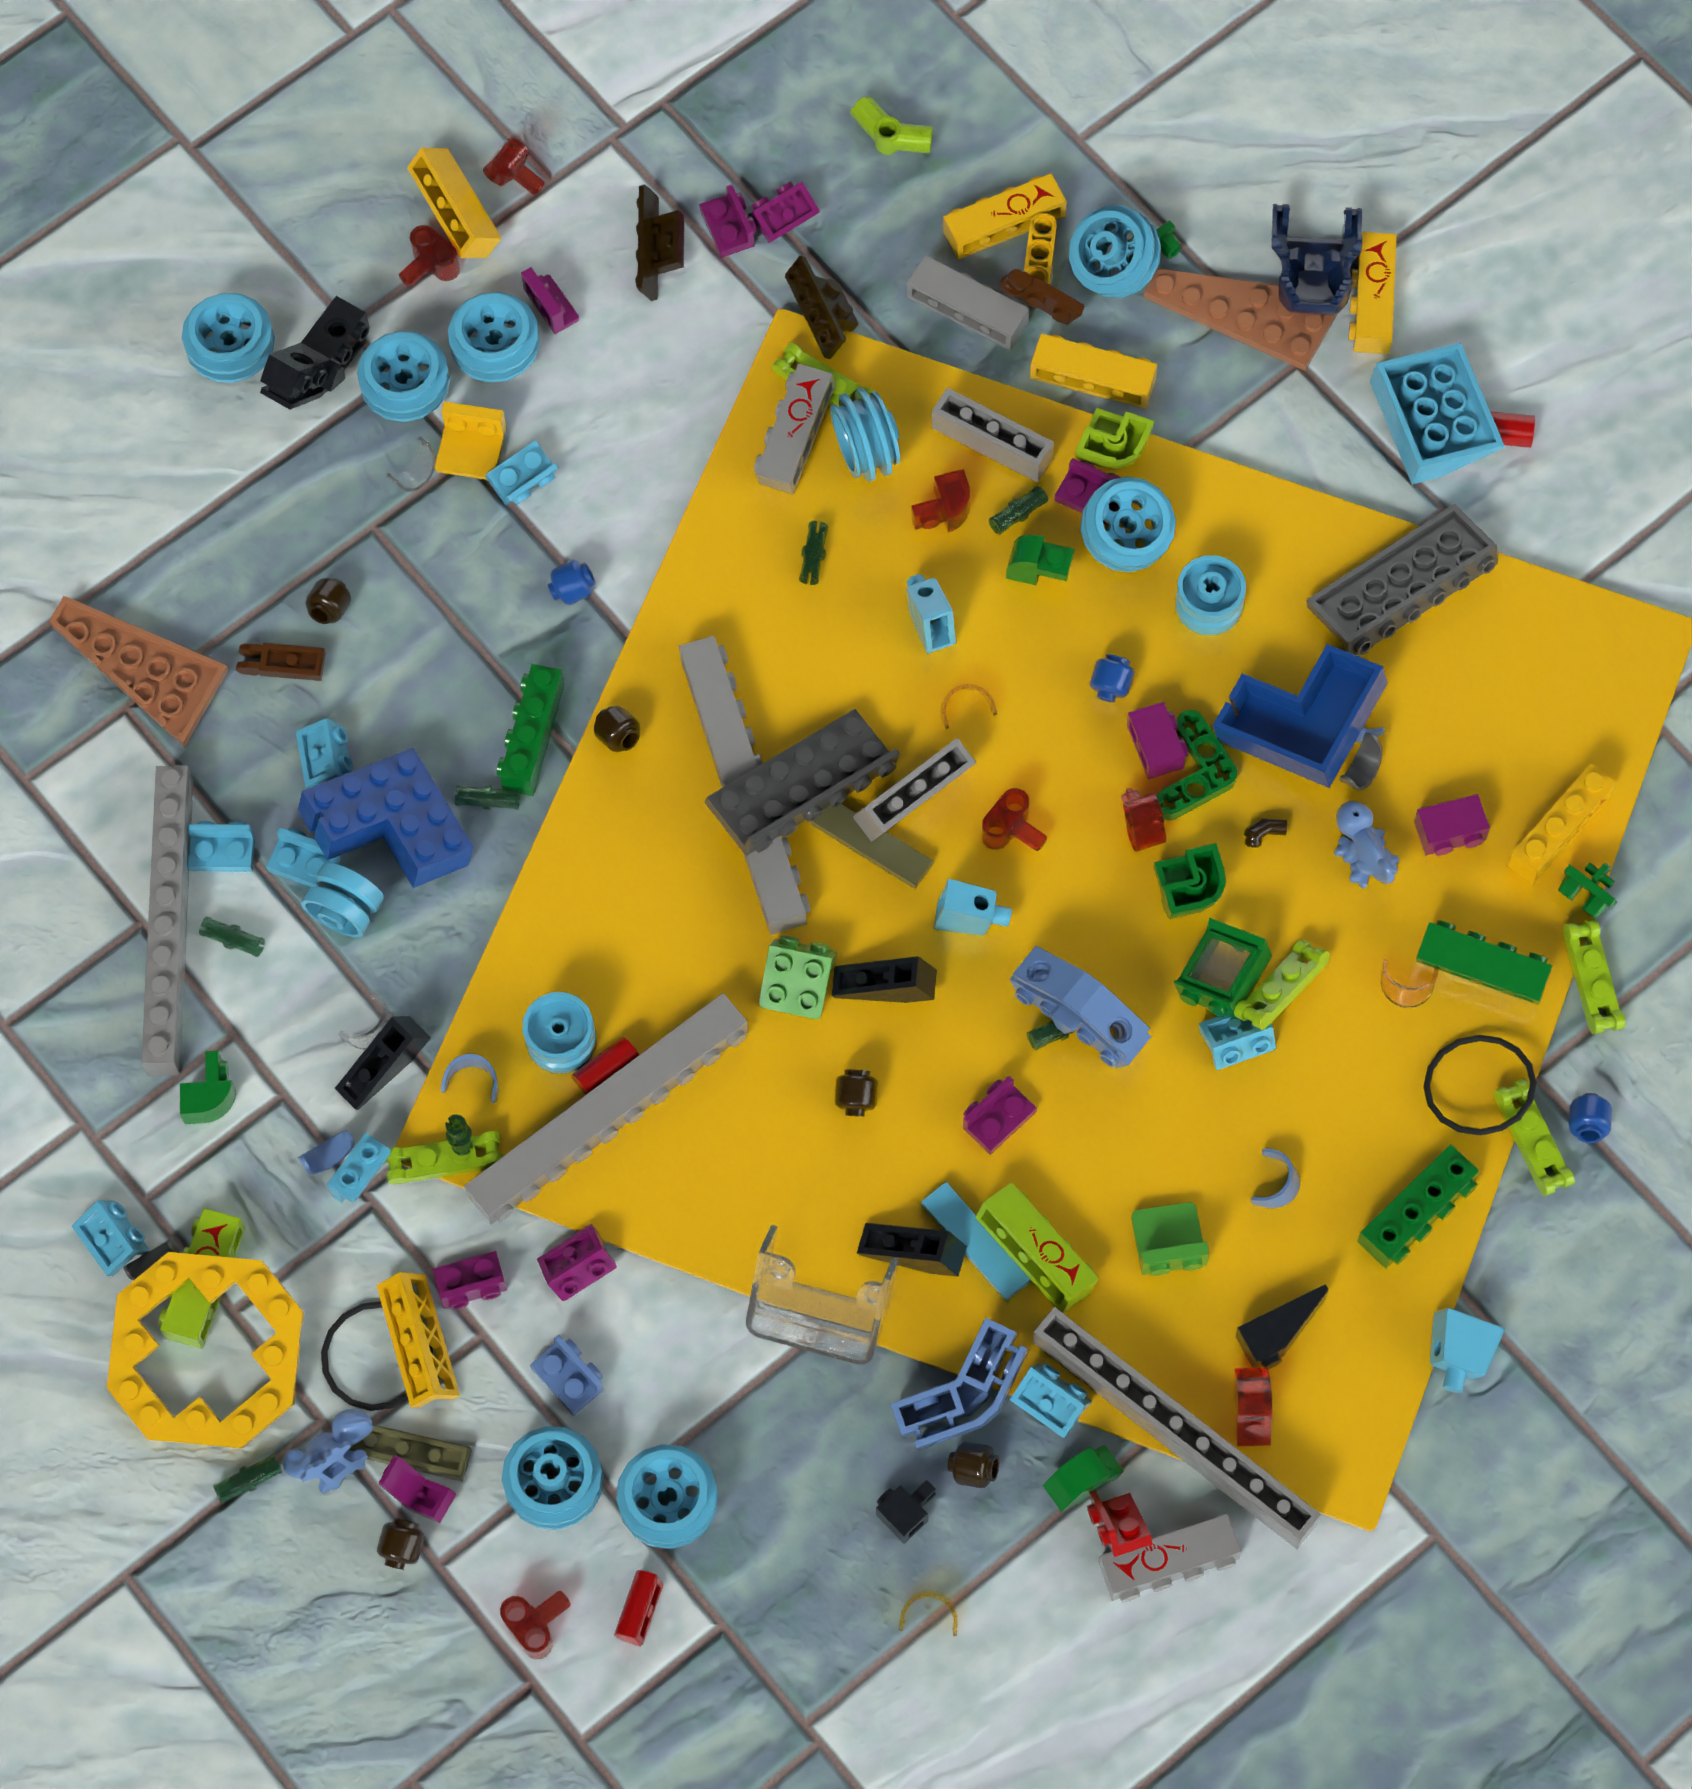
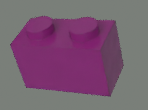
(1157, 740)
(1452, 825)

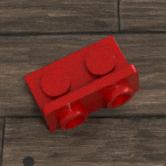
(1119, 1523)

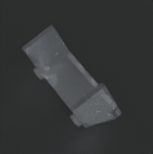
(812, 1316)

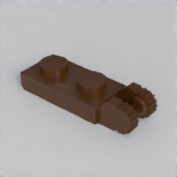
(1041, 296)
(283, 661)

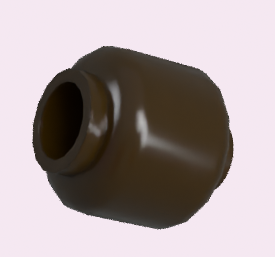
(328, 600)
(617, 729)
(856, 1092)
(973, 1465)
(400, 1543)

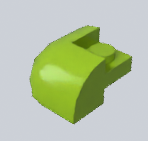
(1114, 439)

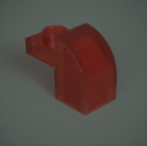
(950, 506)
(1253, 1406)

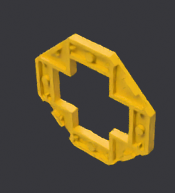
(134, 1343)

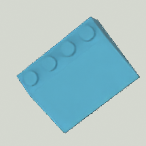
(1435, 411)

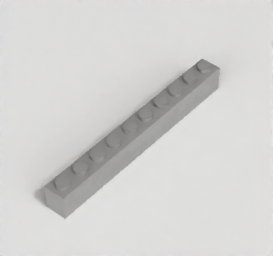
(733, 757)
(167, 921)
(607, 1109)
(1176, 1428)

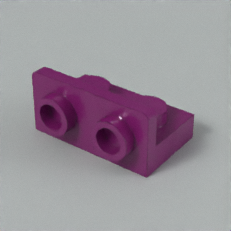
(785, 211)
(728, 223)
(549, 300)
(1081, 484)
(997, 1115)
(576, 1263)
(470, 1280)

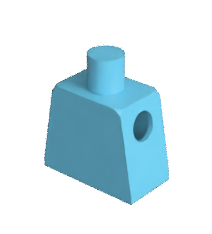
(928, 603)
(969, 909)
(1462, 1346)

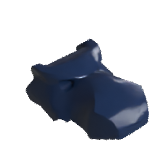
(1315, 270)

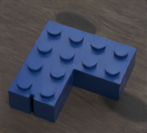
(1305, 731)
(390, 802)

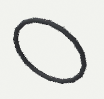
(1488, 1130)
(325, 1368)

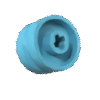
(1210, 595)
(342, 900)
(559, 1032)

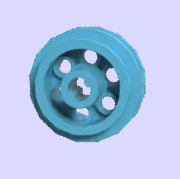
(1091, 244)
(234, 357)
(493, 361)
(423, 389)
(866, 434)
(1115, 546)
(660, 1461)
(573, 1505)

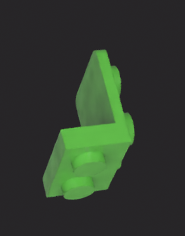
(796, 977)
(1169, 1239)

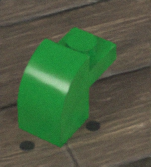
(1035, 557)
(210, 1099)
(1080, 1475)

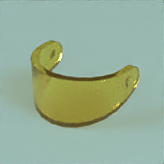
(973, 687)
(1406, 996)
(934, 1594)

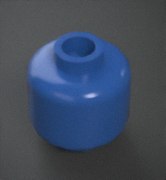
(571, 582)
(1112, 678)
(1590, 1118)

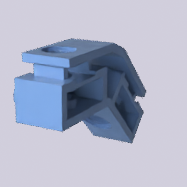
(1080, 1004)
(966, 1393)

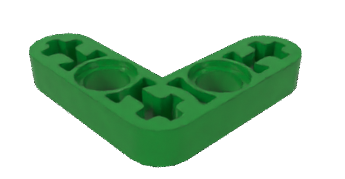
(1205, 776)

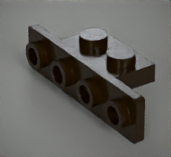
(658, 242)
(822, 306)

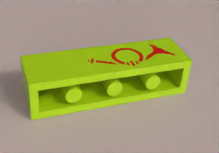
(1037, 1247)
(189, 1312)

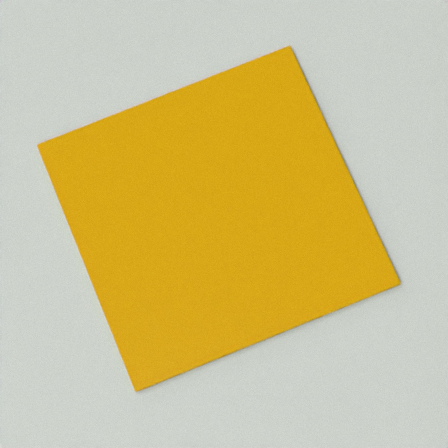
(655, 914)

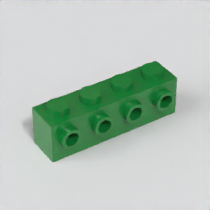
(531, 730)
(1483, 962)
(1418, 1206)

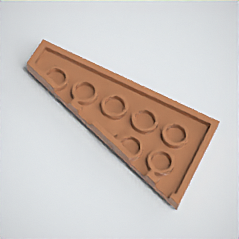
(1243, 312)
(154, 672)

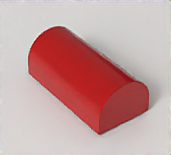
(1515, 428)
(604, 1065)
(639, 1608)

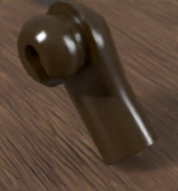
(1263, 827)

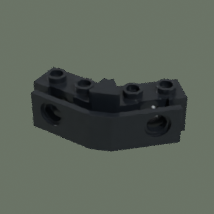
(320, 358)

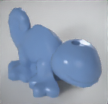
(1367, 849)
(328, 1452)

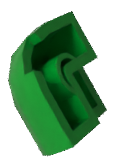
(1191, 881)

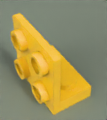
(470, 440)

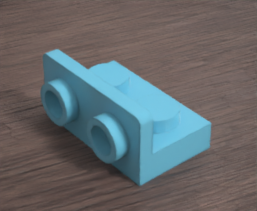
(521, 473)
(323, 752)
(221, 847)
(297, 857)
(1235, 1040)
(358, 1169)
(110, 1236)
(1051, 1399)

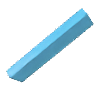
(982, 1249)

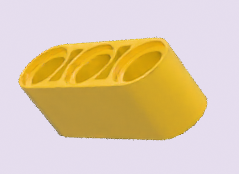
(1041, 246)

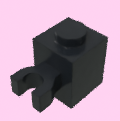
(903, 1511)

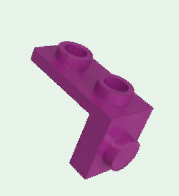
(415, 1491)

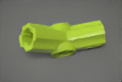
(877, 123)

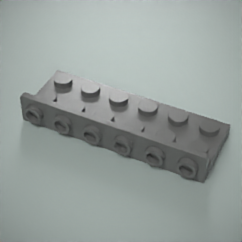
(1404, 580)
(801, 782)

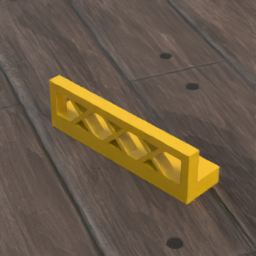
(412, 1339)

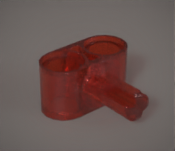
(509, 164)
(430, 257)
(1143, 820)
(1011, 822)
(534, 1621)

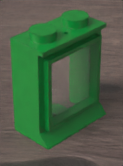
(1223, 969)

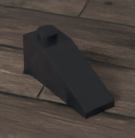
(886, 980)
(382, 1060)
(915, 1248)
(1273, 1333)

